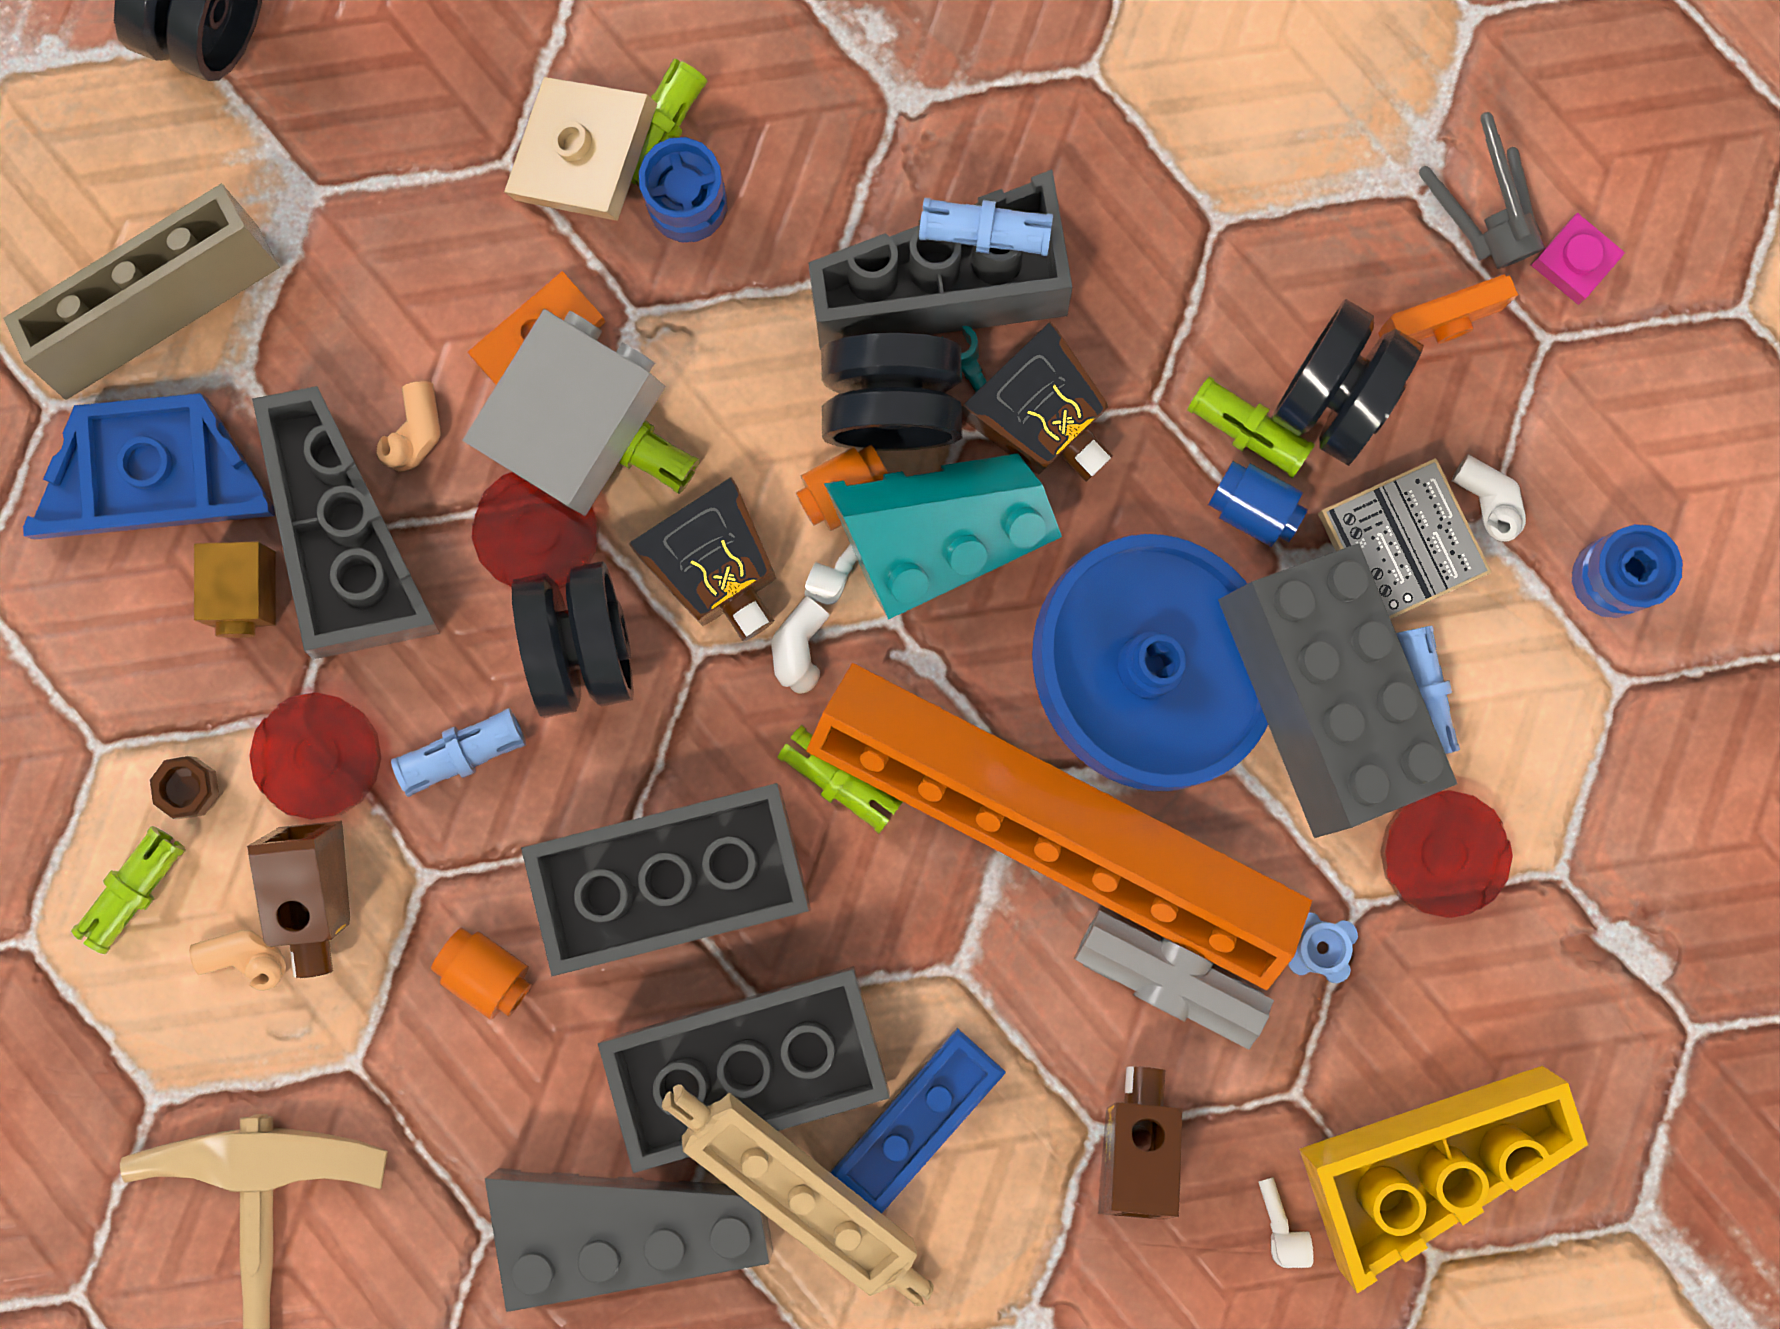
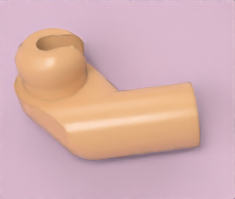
(417, 435)
(245, 953)

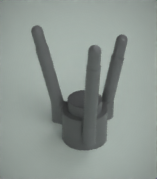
(1511, 232)

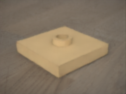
(581, 148)

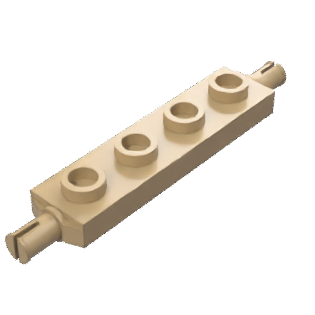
(798, 1194)

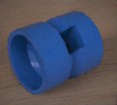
(683, 189)
(1612, 578)

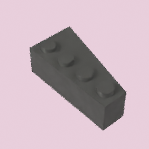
(943, 285)
(336, 547)
(603, 1235)

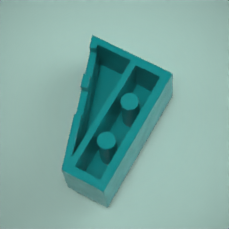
(942, 526)

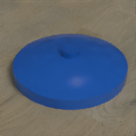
(1145, 664)

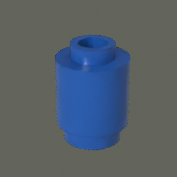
(1258, 504)

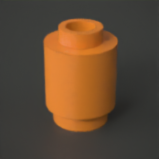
(852, 468)
(481, 973)

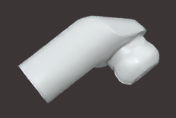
(1498, 498)
(792, 649)

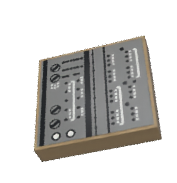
(1409, 537)

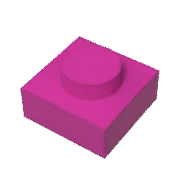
(1578, 258)

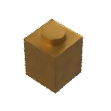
(234, 587)

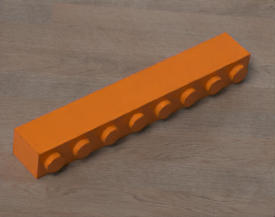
(1061, 827)

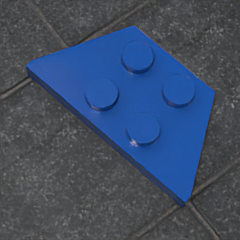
(145, 469)

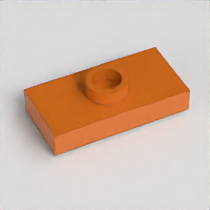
(1453, 313)
(499, 346)

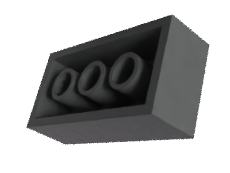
(1337, 691)
(665, 879)
(779, 1052)

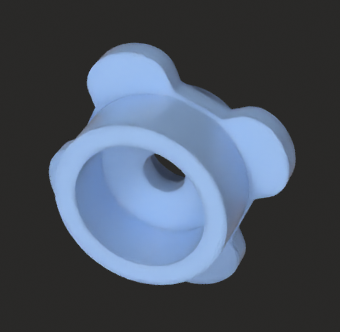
(1335, 961)

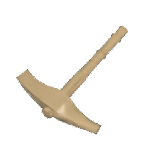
(254, 1164)

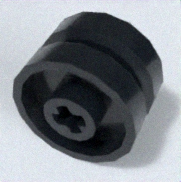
(196, 35)
(1354, 387)
(891, 391)
(563, 641)

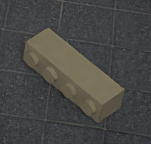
(141, 292)

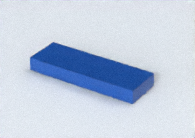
(918, 1121)

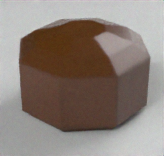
(184, 787)

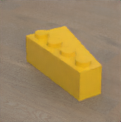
(1436, 1166)

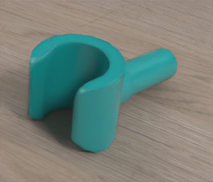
(970, 365)

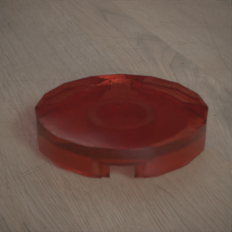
(530, 533)
(315, 756)
(1446, 854)

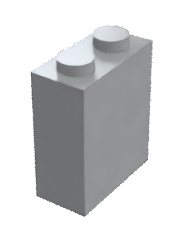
(566, 409)

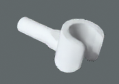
(826, 583)
(1287, 1247)

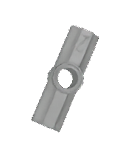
(1174, 979)

